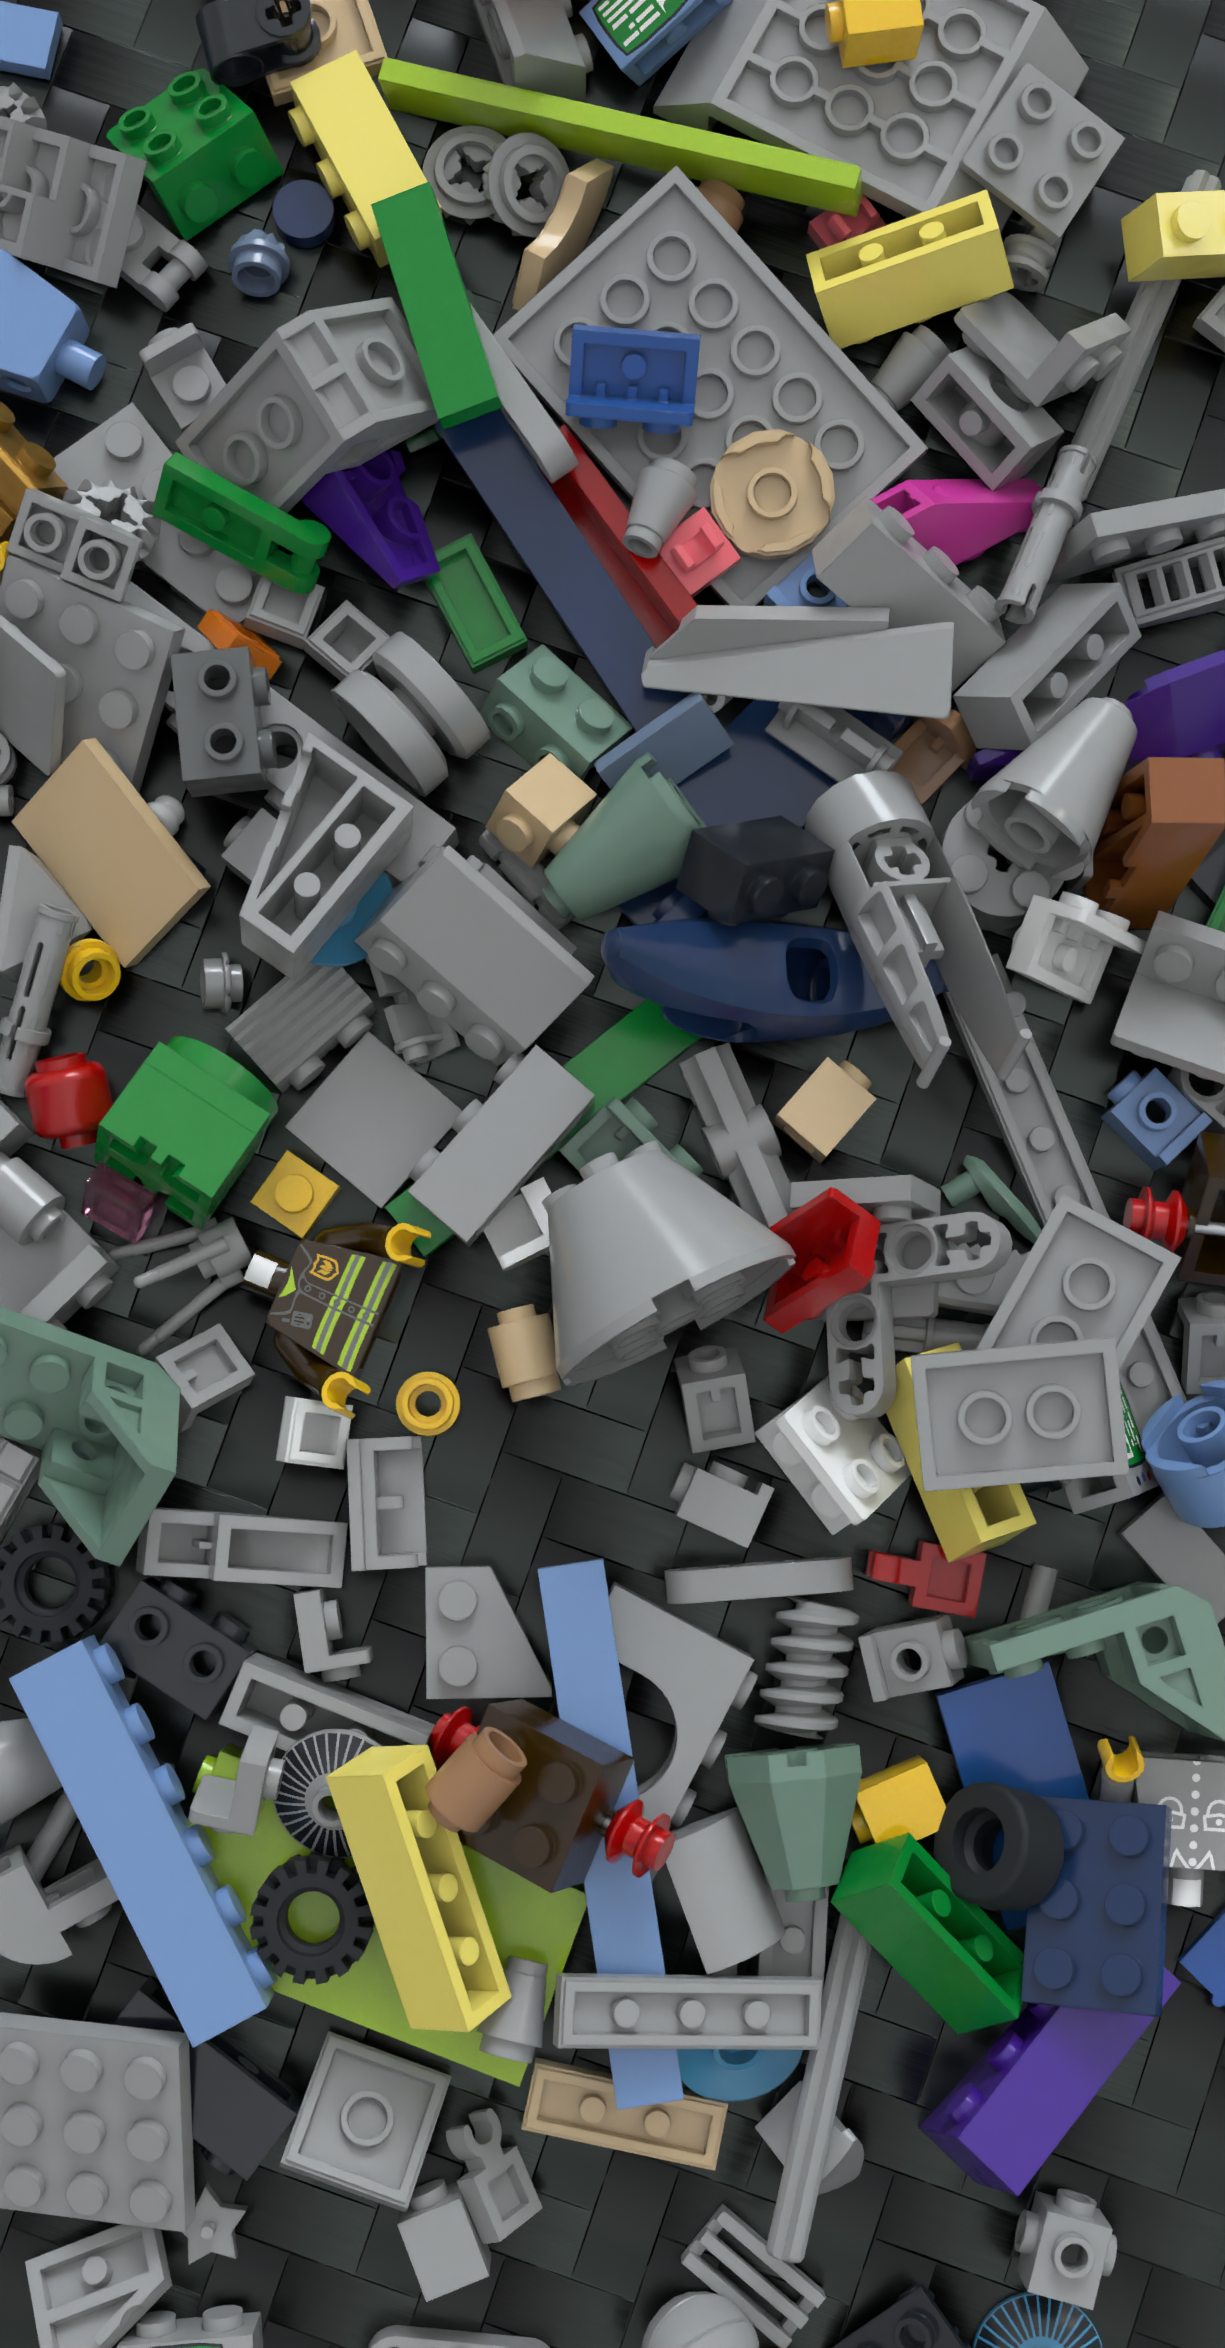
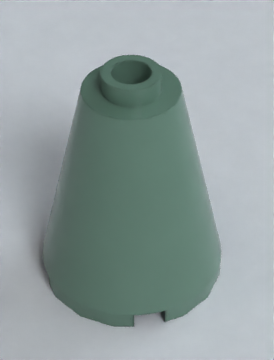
(624, 845)

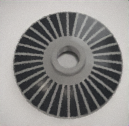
(305, 1784)

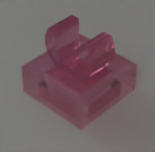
(118, 1203)

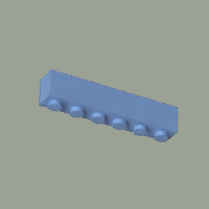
(145, 1839)

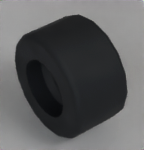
(1030, 1852)

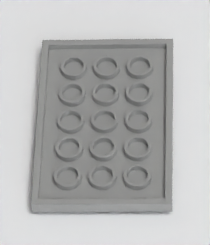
(759, 365)

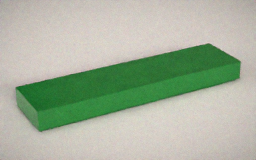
(436, 306)

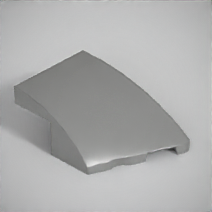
(66, 201)

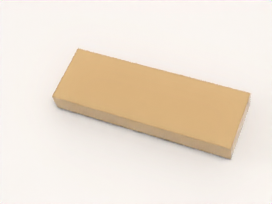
(583, 2108)

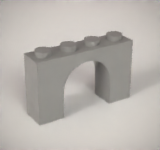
(699, 1679)

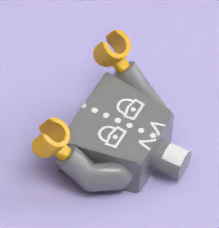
(1196, 1794)

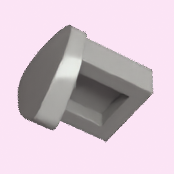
(844, 2151)

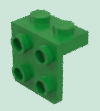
(199, 150)

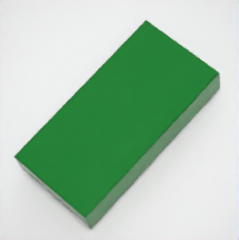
(474, 605)

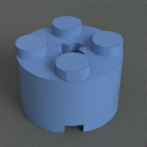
(1188, 1455)

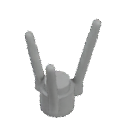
(216, 1250)

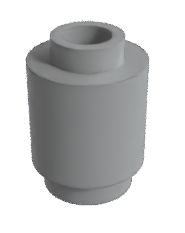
(28, 1203)

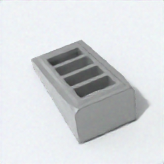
(1179, 563)

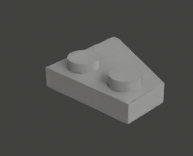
(97, 2286)

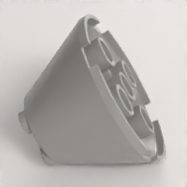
(644, 1255)

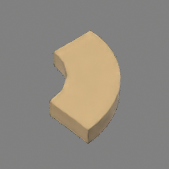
(565, 229)

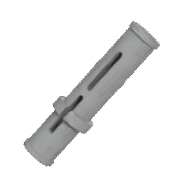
(1054, 514)
(37, 986)

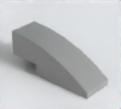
(242, 1548)

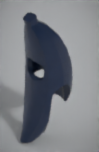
(749, 978)

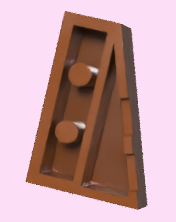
(1156, 836)

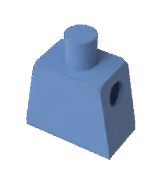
(41, 336)

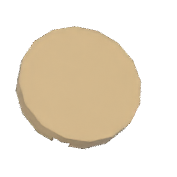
(772, 494)

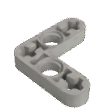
(878, 1298)

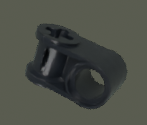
(253, 39)

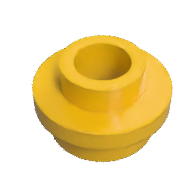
(100, 980)
(407, 1403)

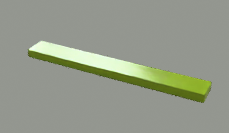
(623, 136)

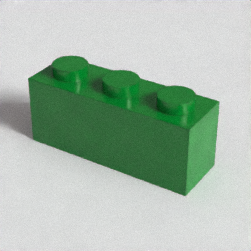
(930, 1935)

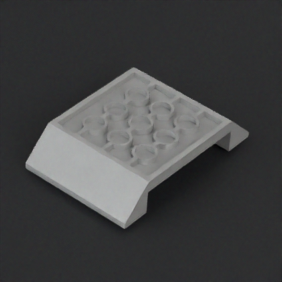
(900, 121)

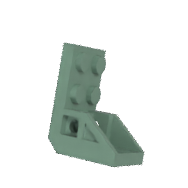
(101, 1427)
(1146, 1639)

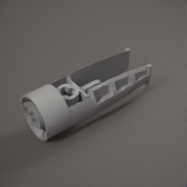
(909, 910)

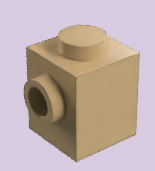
(541, 811)
(826, 1107)

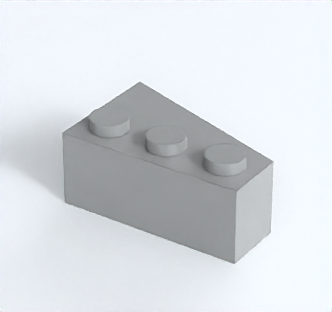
(322, 857)

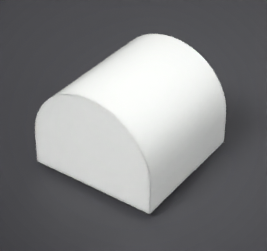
(312, 1434)

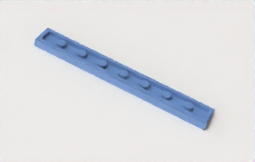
(617, 1902)

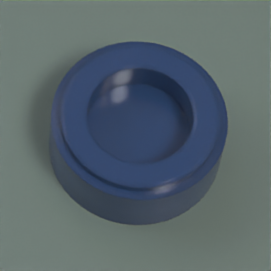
(304, 213)

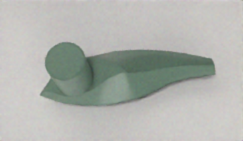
(1000, 1199)

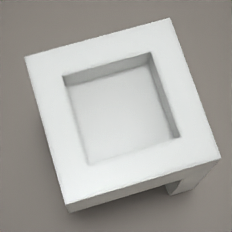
(521, 1227)

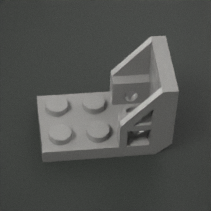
(314, 402)

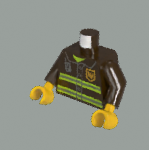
(334, 1302)

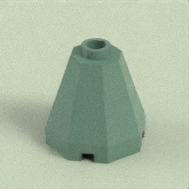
(797, 1812)

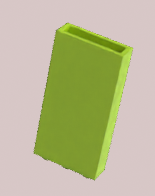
(519, 1914)

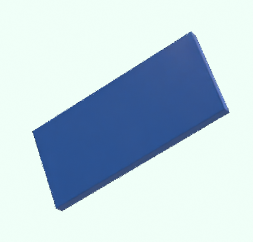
(1012, 1737)

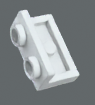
(1069, 944)

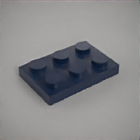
(1104, 1921)

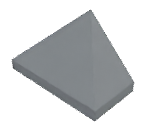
(24, 887)

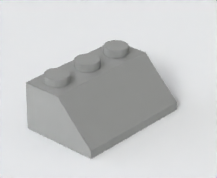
(536, 46)
(472, 957)

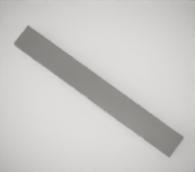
(1053, 1164)

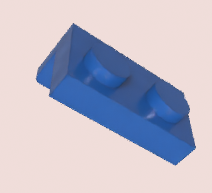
(633, 378)

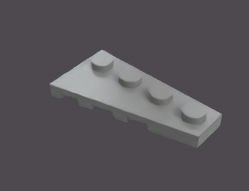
(134, 456)

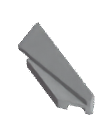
(808, 658)

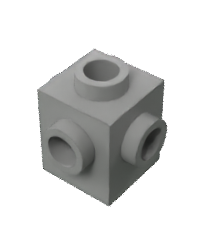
(1064, 2247)

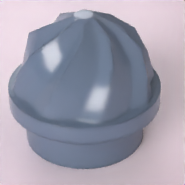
(258, 263)

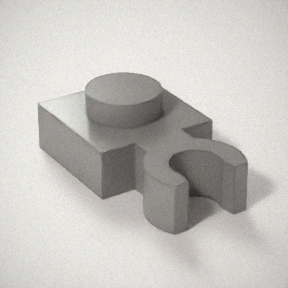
(497, 2183)

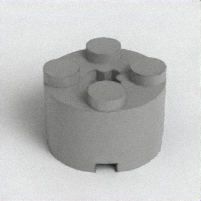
(995, 896)

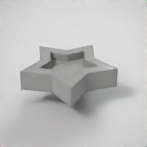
(213, 2227)

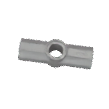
(738, 1134)

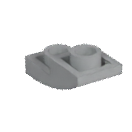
(75, 544)

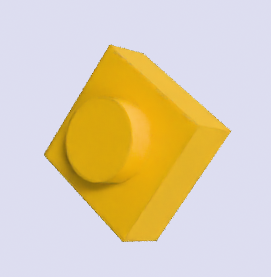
(296, 1194)

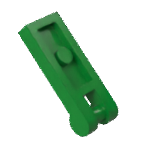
(240, 524)

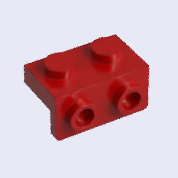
(833, 1258)

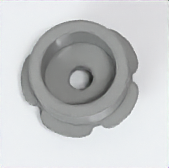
(220, 983)

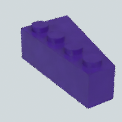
(1032, 2090)

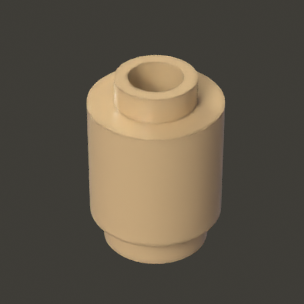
(525, 1352)

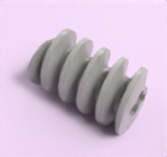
(807, 1668)

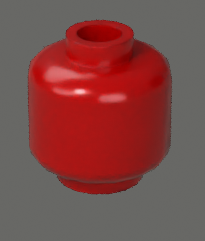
(68, 1099)

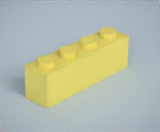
(418, 1890)

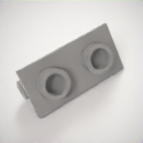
(832, 740)
(414, 1030)

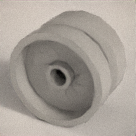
(411, 713)

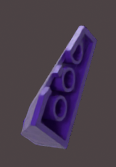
(376, 518)
(1174, 717)

